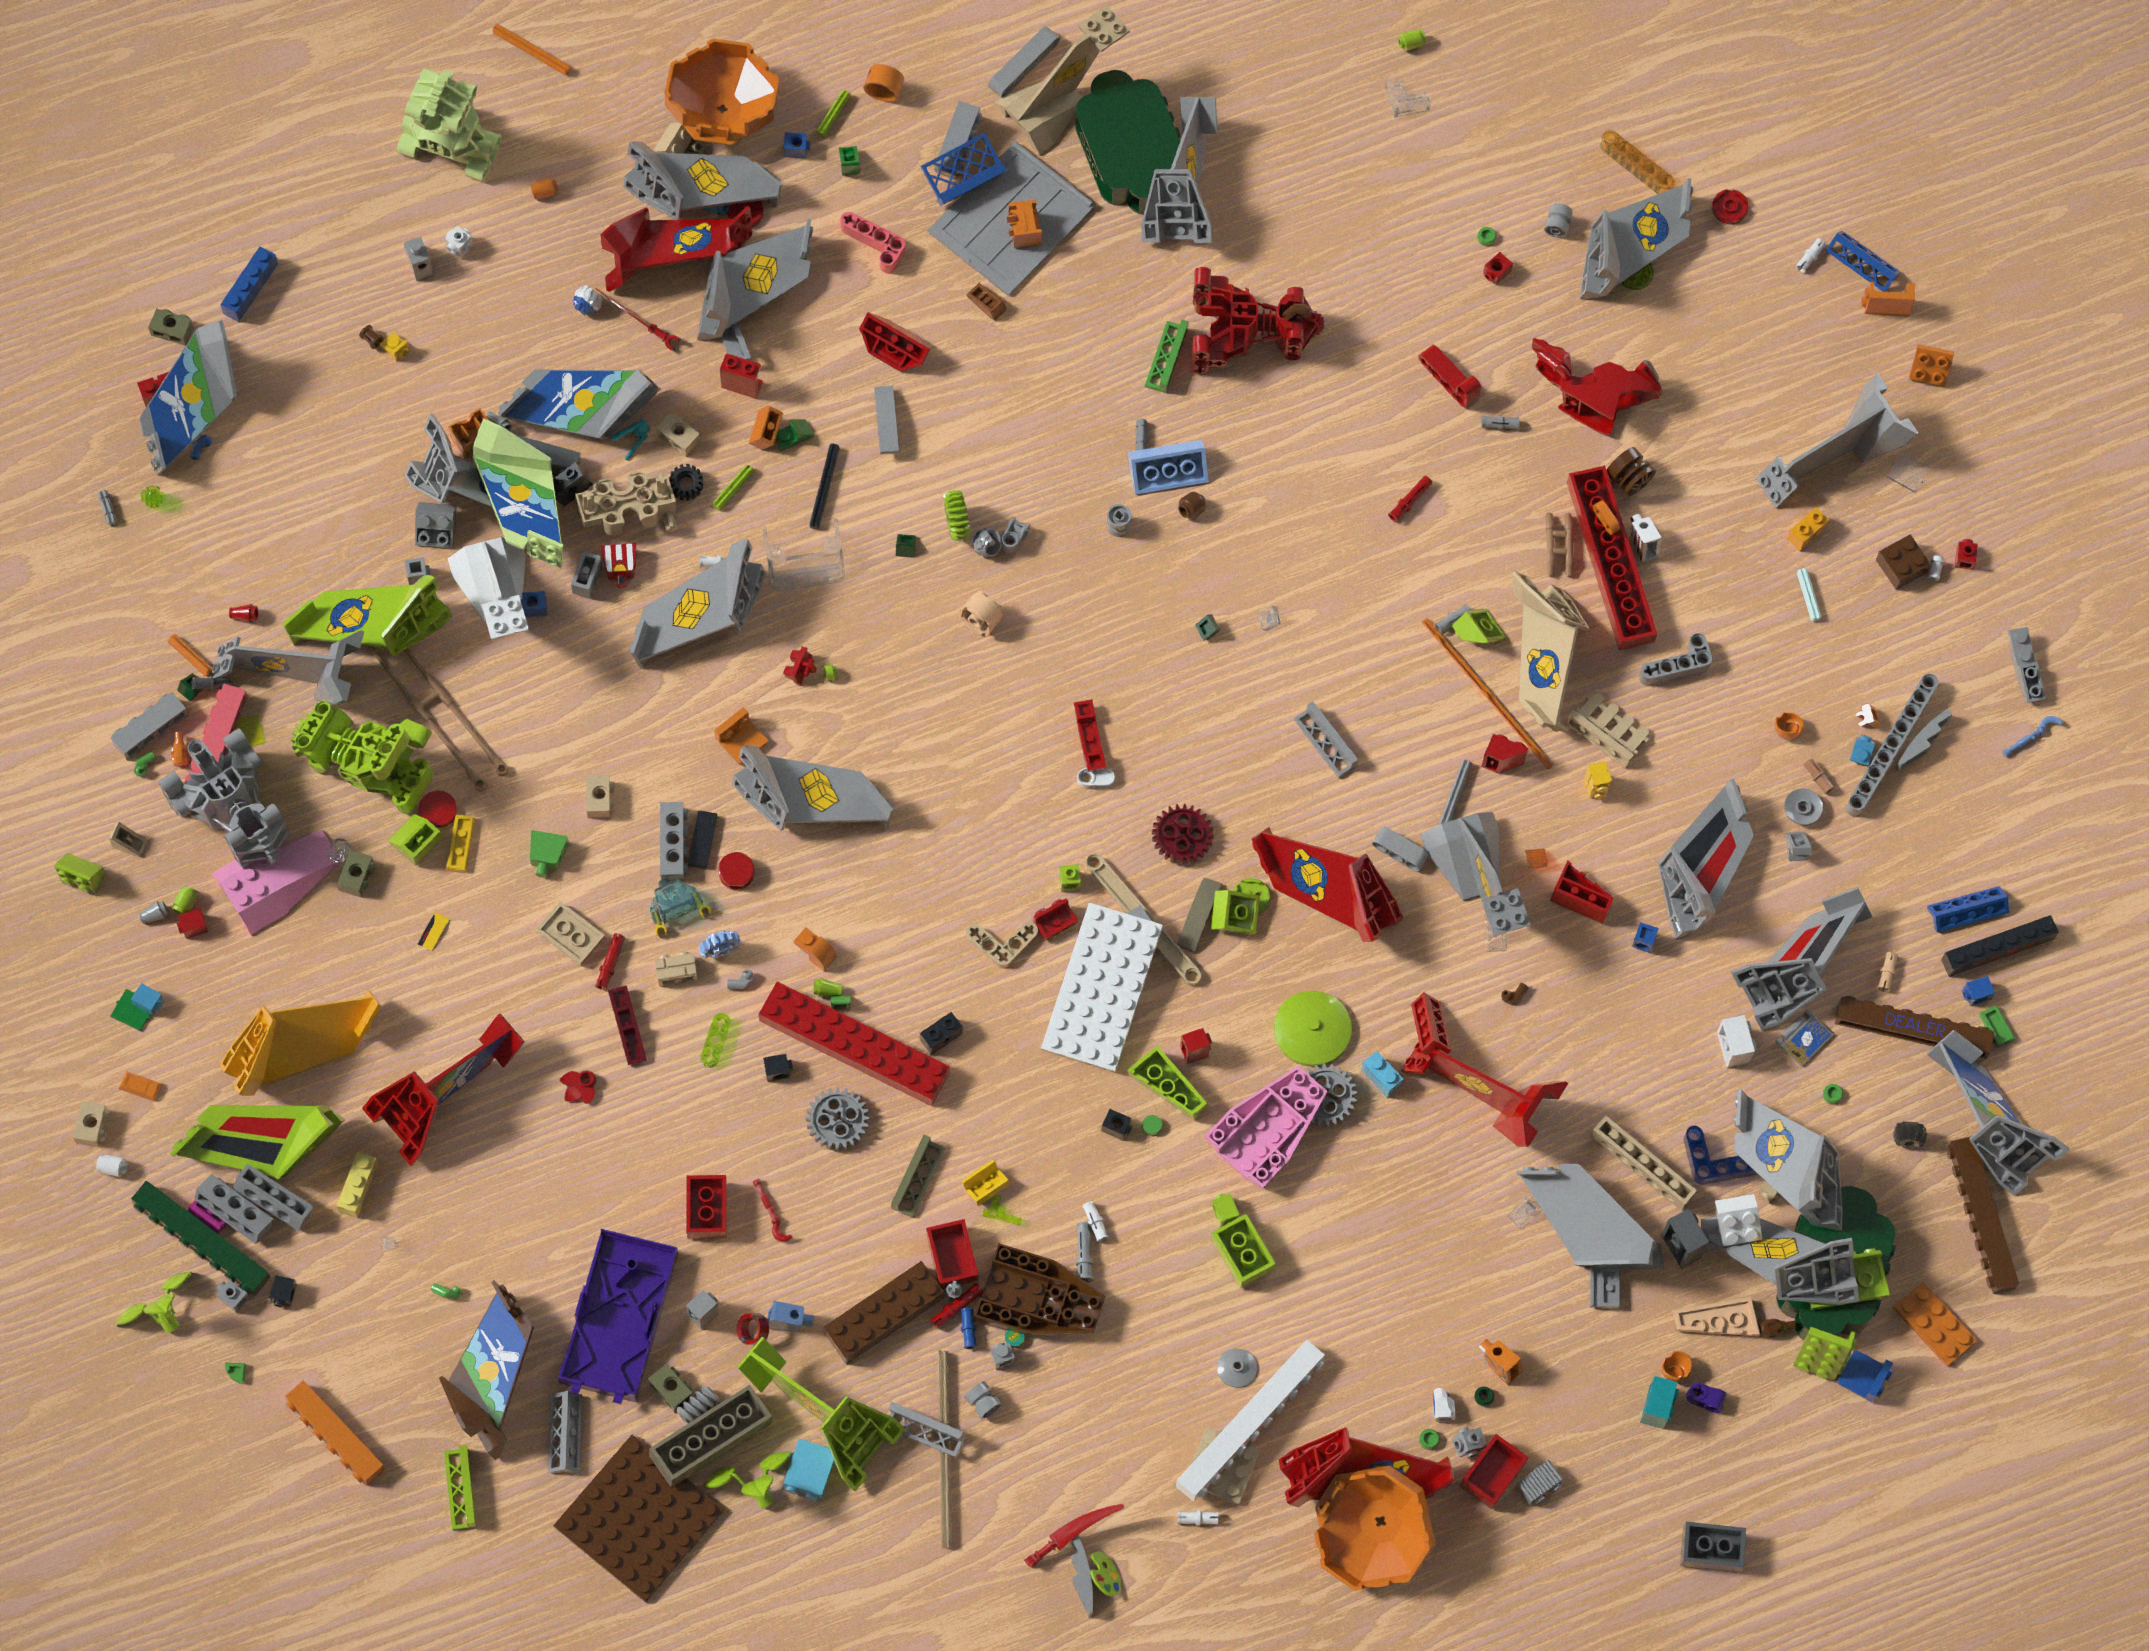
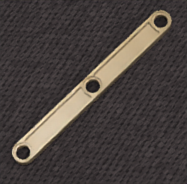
(1127, 902)

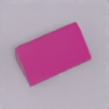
(207, 1217)

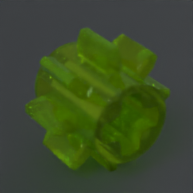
(152, 496)

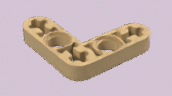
(1006, 948)

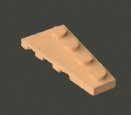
(1724, 1317)

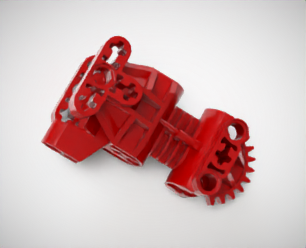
(1239, 322)

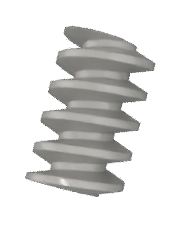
(698, 1405)

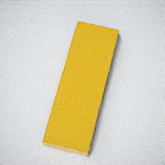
(460, 843)

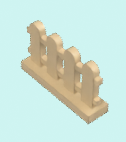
(1604, 739)

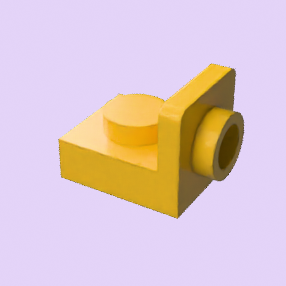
(395, 346)

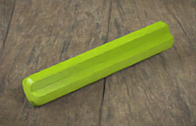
(833, 113)
(733, 487)

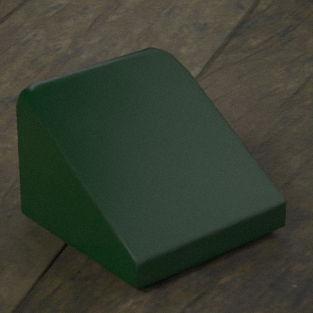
(905, 545)
(185, 688)

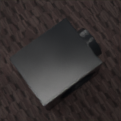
(777, 1067)
(1112, 1117)
(282, 1291)

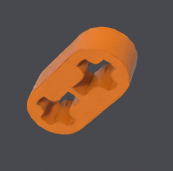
(1606, 517)

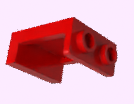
(740, 376)

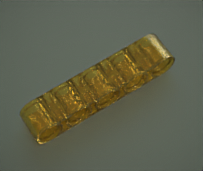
(1634, 155)

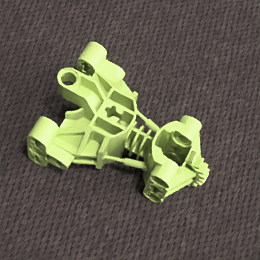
(443, 120)

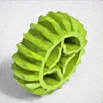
(956, 515)

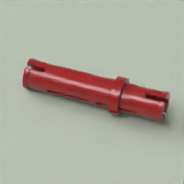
(1404, 505)
(607, 968)
(951, 1310)

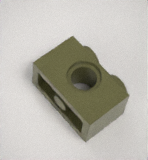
(178, 334)
(356, 862)
(660, 1381)

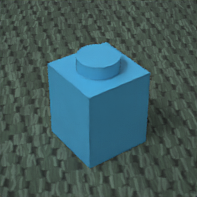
(147, 999)

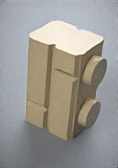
(676, 968)

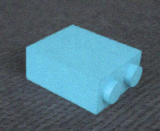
(809, 1470)

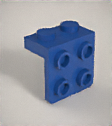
(1865, 1375)

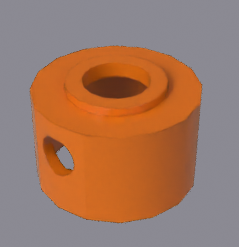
(883, 83)

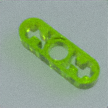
(716, 1054)

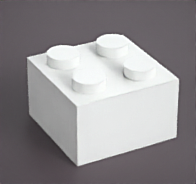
(1736, 1041)
(1738, 1220)

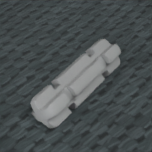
(1141, 434)
(107, 507)

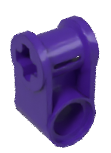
(1709, 1397)

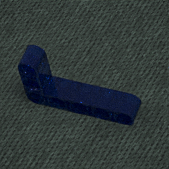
(1708, 1166)

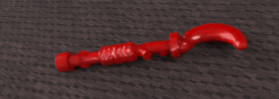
(775, 1220)

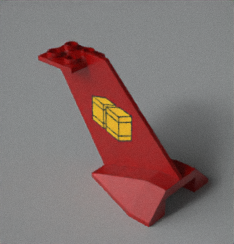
(1514, 1106)

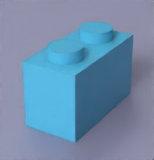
(1382, 1074)

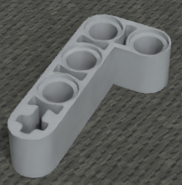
(1673, 663)

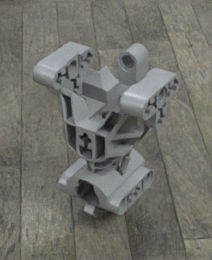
(229, 799)

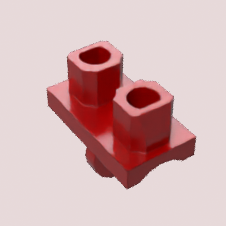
(802, 666)

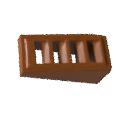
(995, 309)

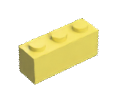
(357, 1184)

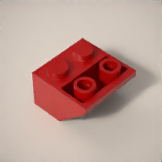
(1503, 754)

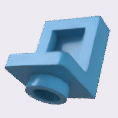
(1862, 750)

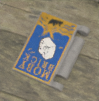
(1804, 1038)

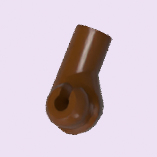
(1295, 309)

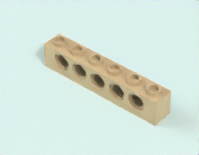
(1643, 1163)

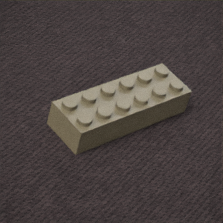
(710, 1436)

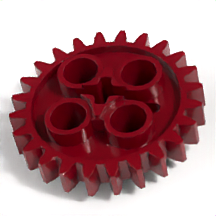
(1195, 824)

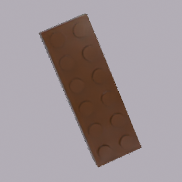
(883, 1312)

